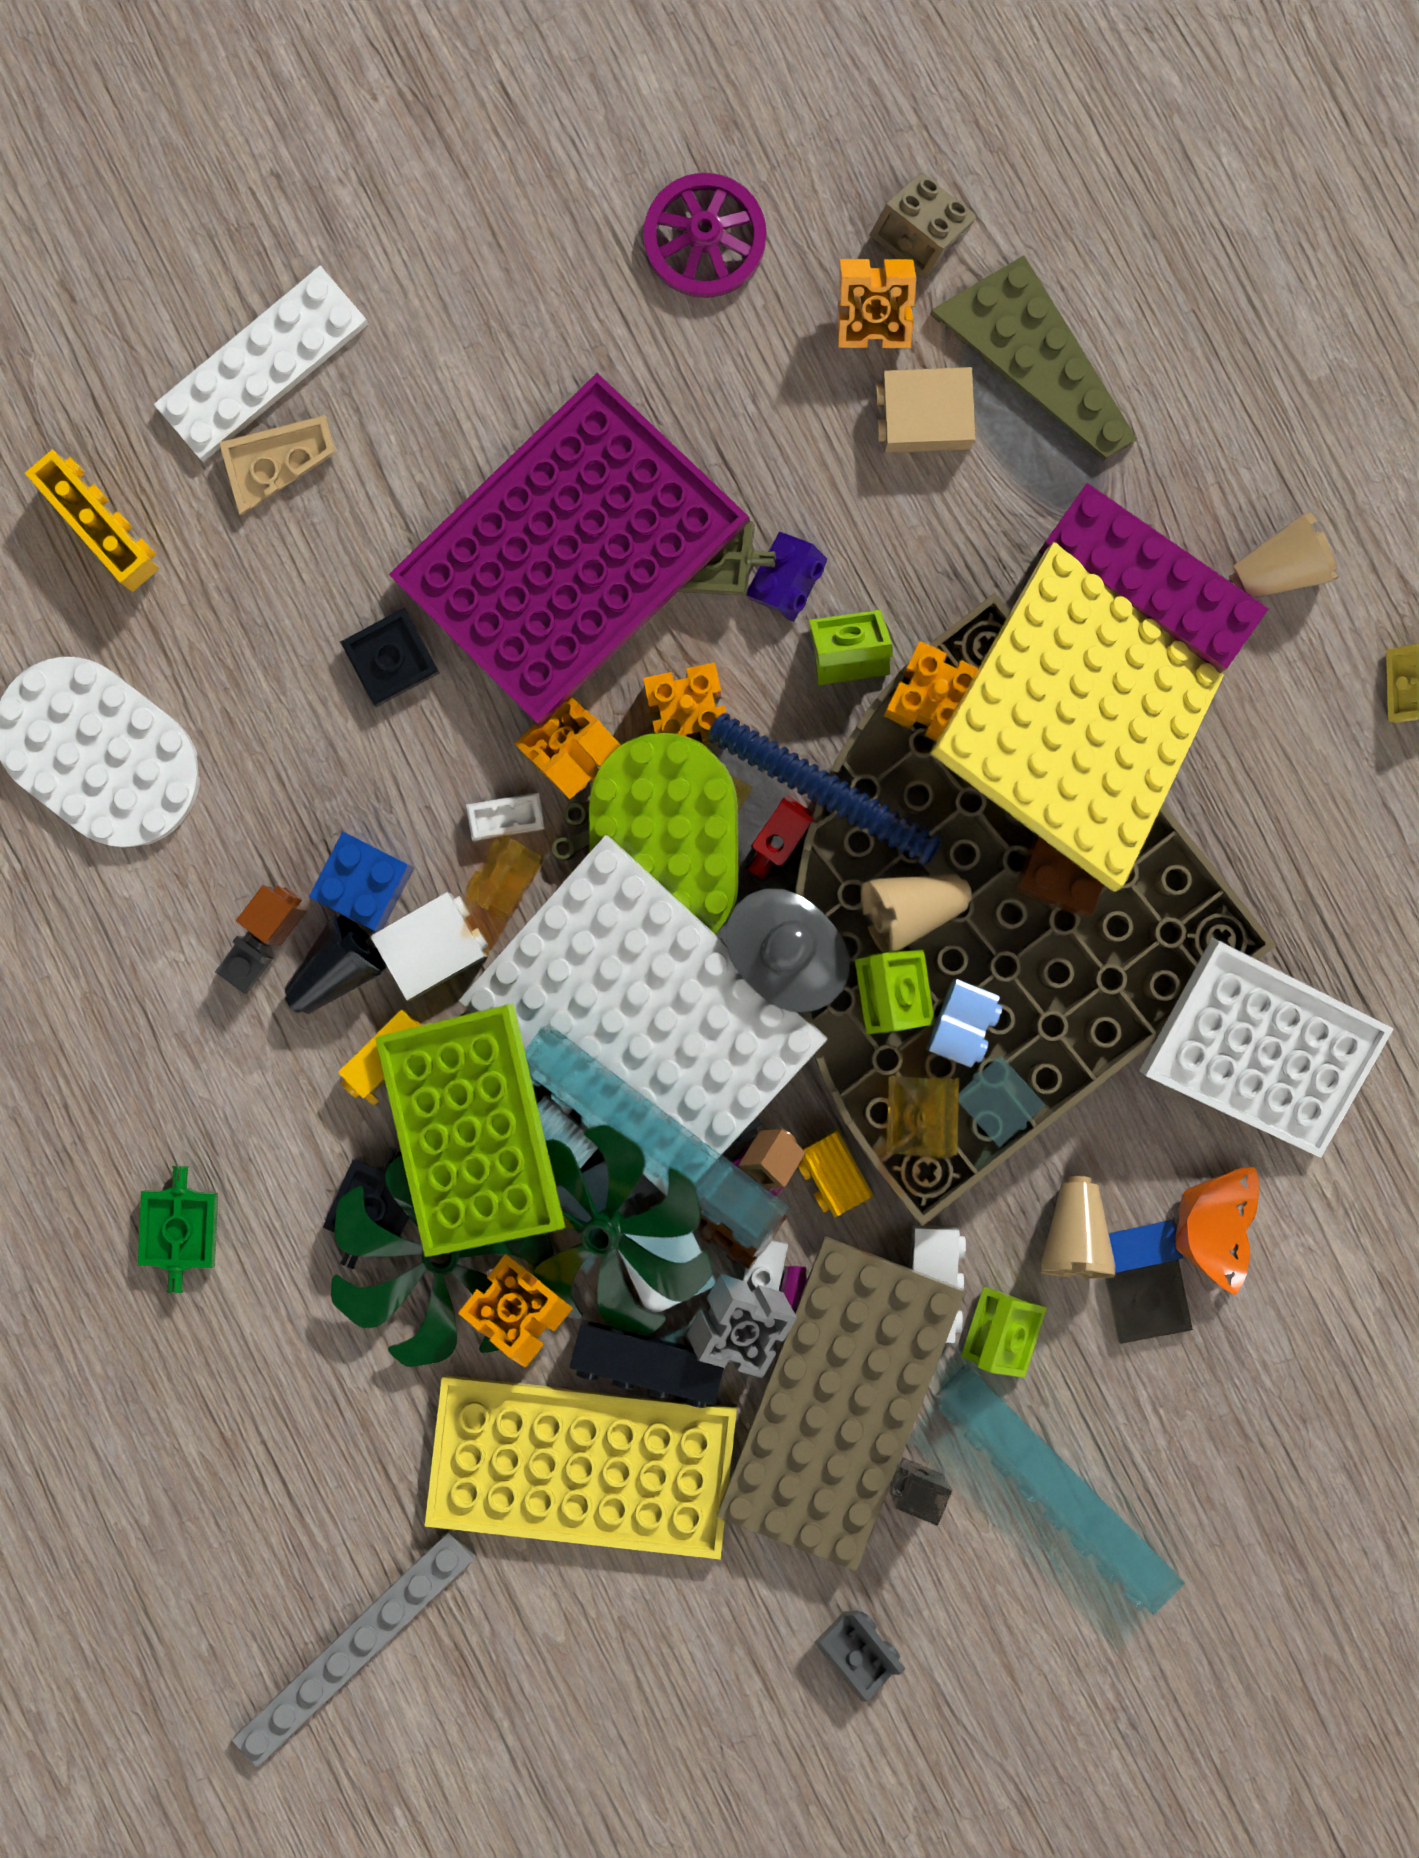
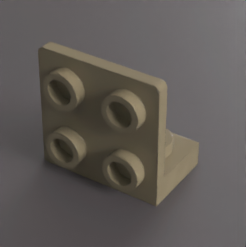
(921, 223)

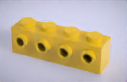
(94, 523)

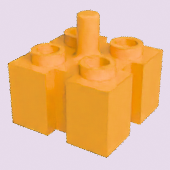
(875, 303)
(932, 691)
(685, 703)
(568, 747)
(515, 1311)

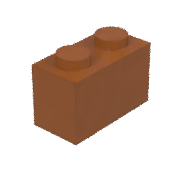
(272, 914)

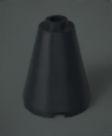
(333, 966)

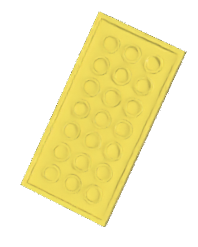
(580, 1466)

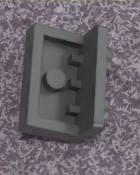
(859, 1653)

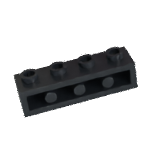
(644, 1362)

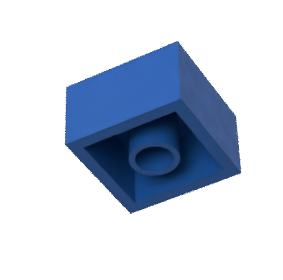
(361, 882)

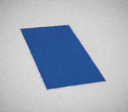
(1144, 1246)

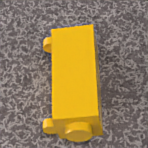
(364, 1071)

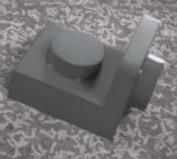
(244, 963)

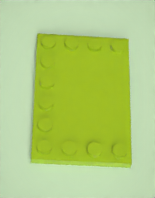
(470, 1131)

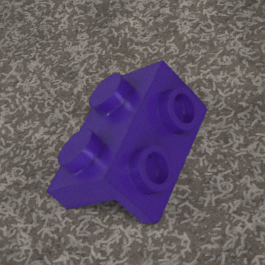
(791, 580)

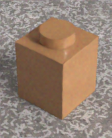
(772, 1158)

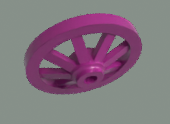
(705, 242)

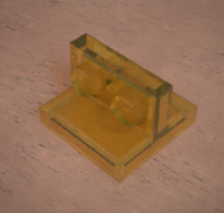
(923, 1116)

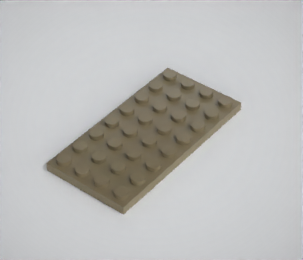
(840, 1403)

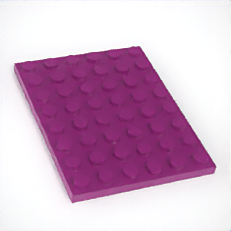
(569, 548)

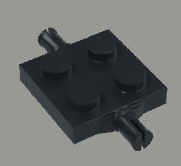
(377, 1199)

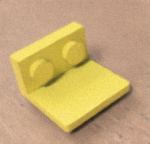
(1403, 683)

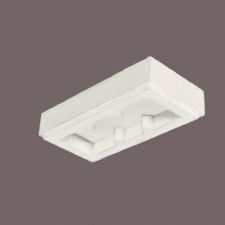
(505, 817)
(768, 1267)

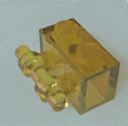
(504, 878)

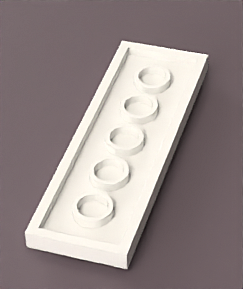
(261, 363)

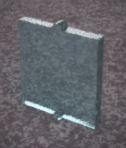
(999, 1101)

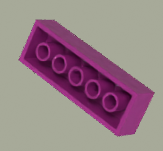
(1158, 577)

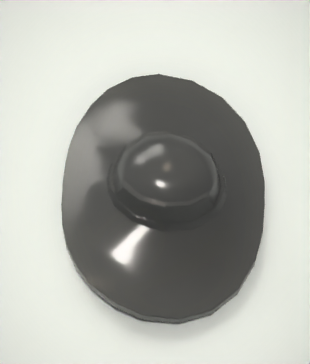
(787, 950)

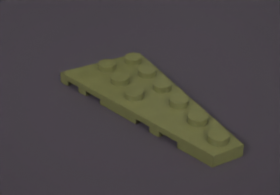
(1031, 346)

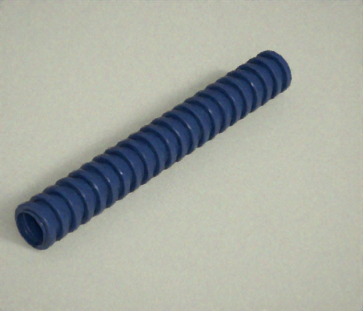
(824, 788)

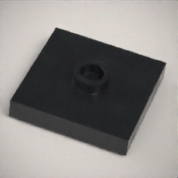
(390, 657)

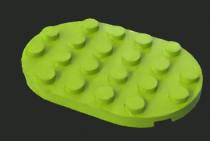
(675, 817)

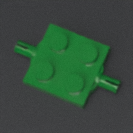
(177, 1229)

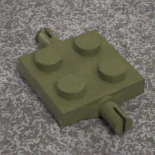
(730, 568)

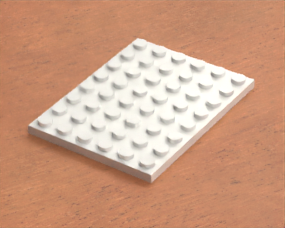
(648, 998)

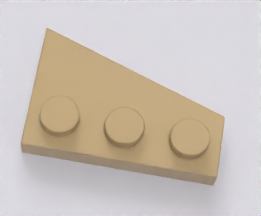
(274, 458)

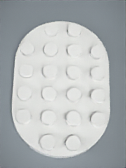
(97, 752)

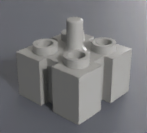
(741, 1326)

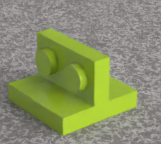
(851, 647)
(894, 991)
(1003, 1333)

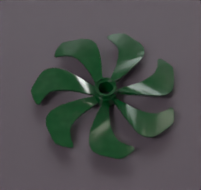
(673, 1217)
(376, 1304)

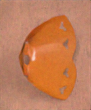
(1213, 1226)

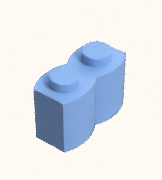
(963, 1023)

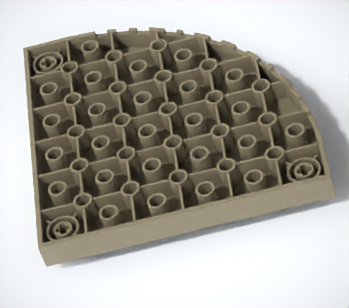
(1070, 987)

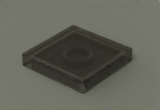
(1148, 1302)

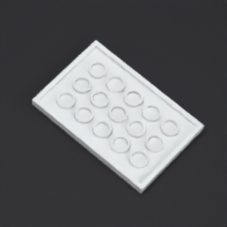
(1265, 1048)

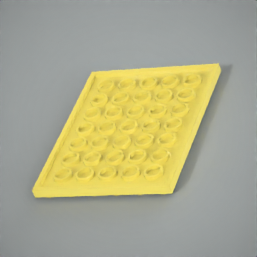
(1079, 717)

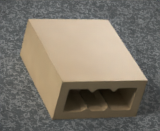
(926, 410)

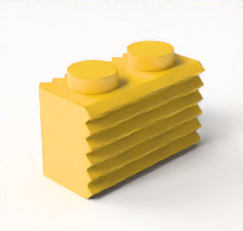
(834, 1173)

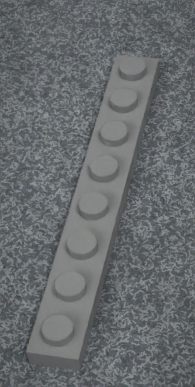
(353, 1648)

